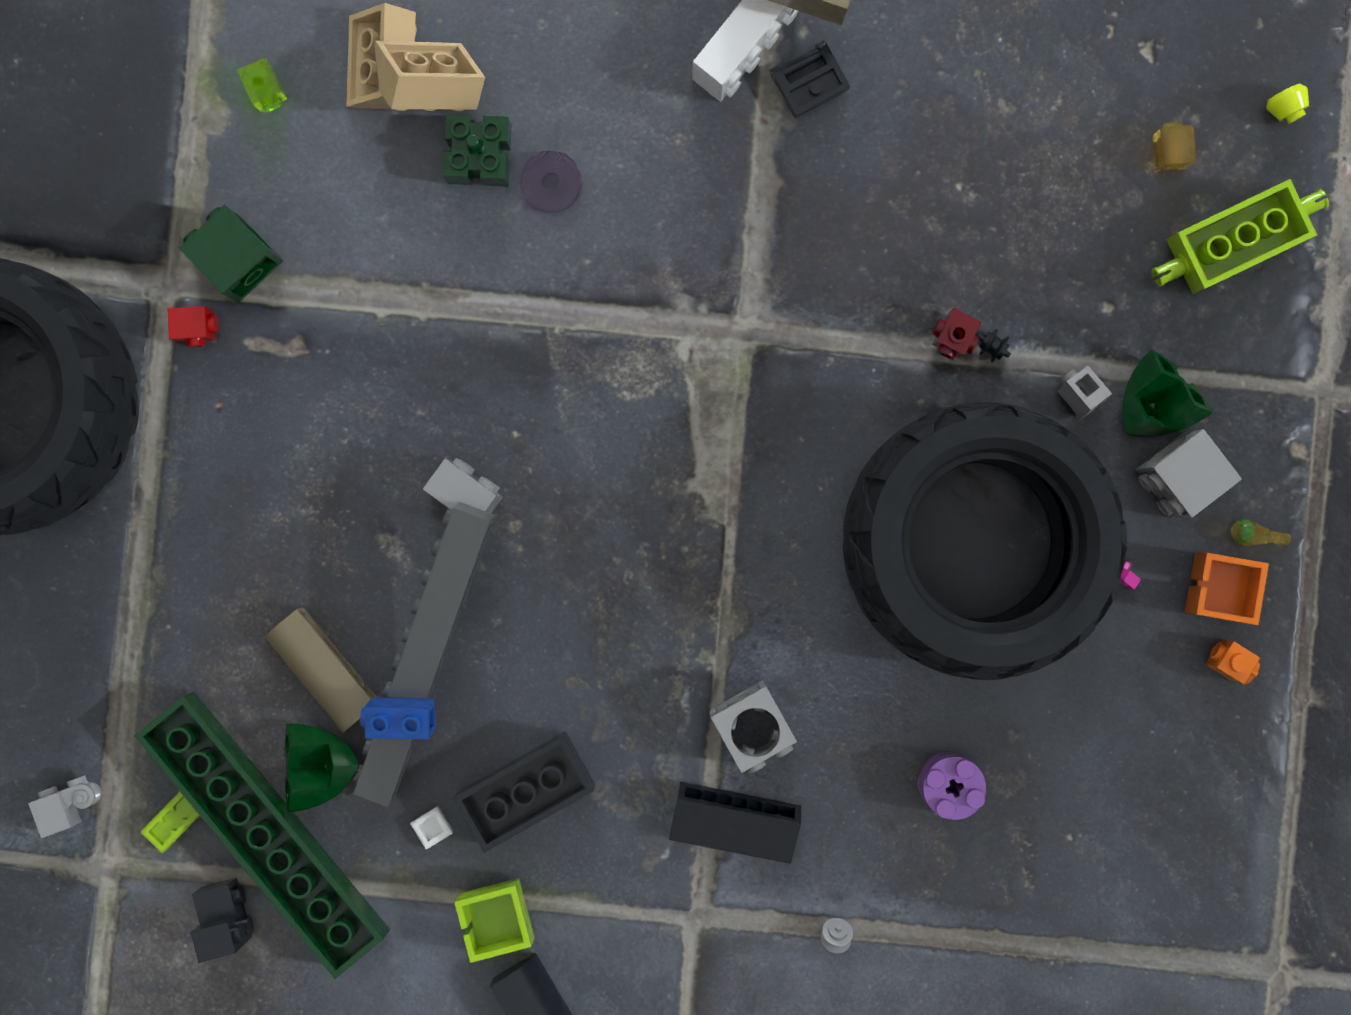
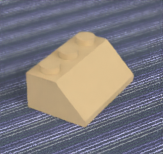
(374, 24)
(427, 76)

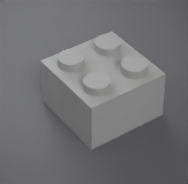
(456, 484)

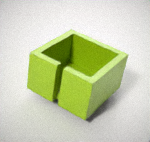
(497, 918)

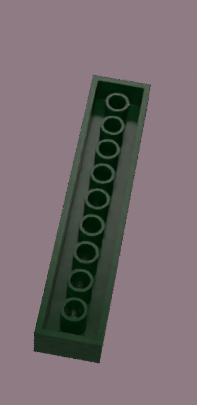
(262, 834)

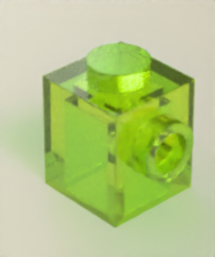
(262, 85)

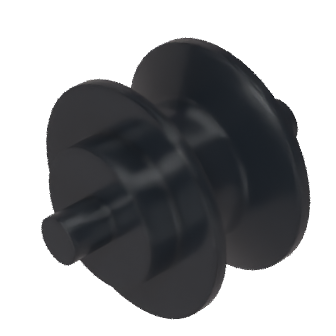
(994, 345)

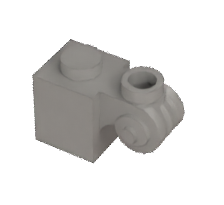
(58, 809)

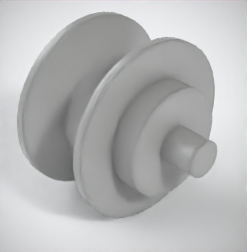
(836, 935)

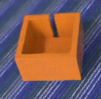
(1227, 588)

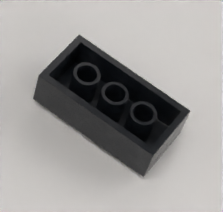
(524, 792)

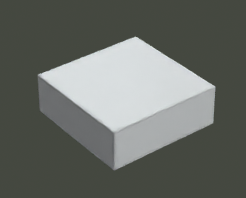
(432, 827)

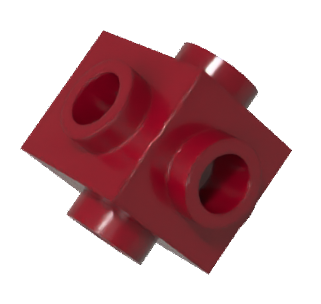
(961, 325)

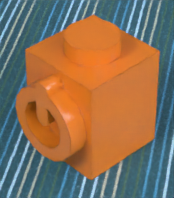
(1233, 662)

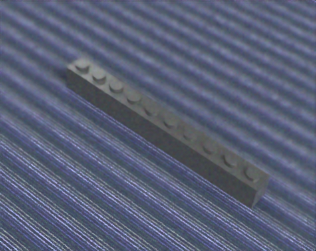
(426, 642)

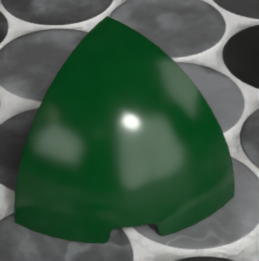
(1160, 400)
(316, 766)

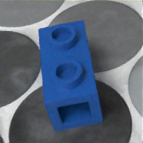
(399, 718)

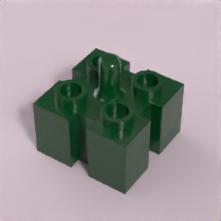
(477, 150)

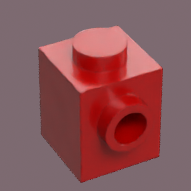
(192, 325)

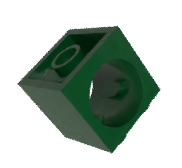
(230, 253)

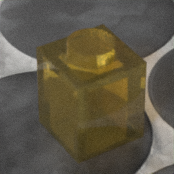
(1174, 146)

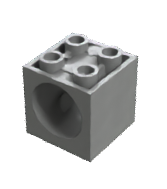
(1187, 474)
(725, 720)

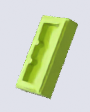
(170, 823)

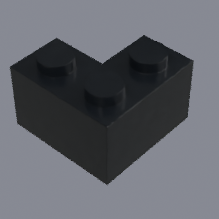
(221, 919)

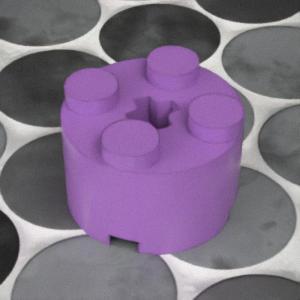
(967, 793)

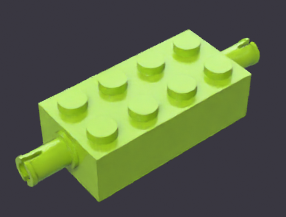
(1241, 237)

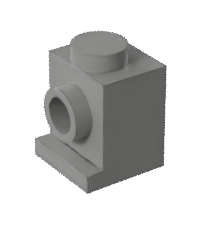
(1083, 391)

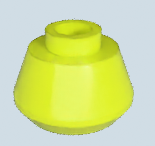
(1289, 103)

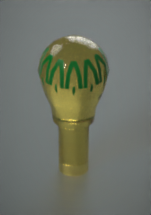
(1248, 533)

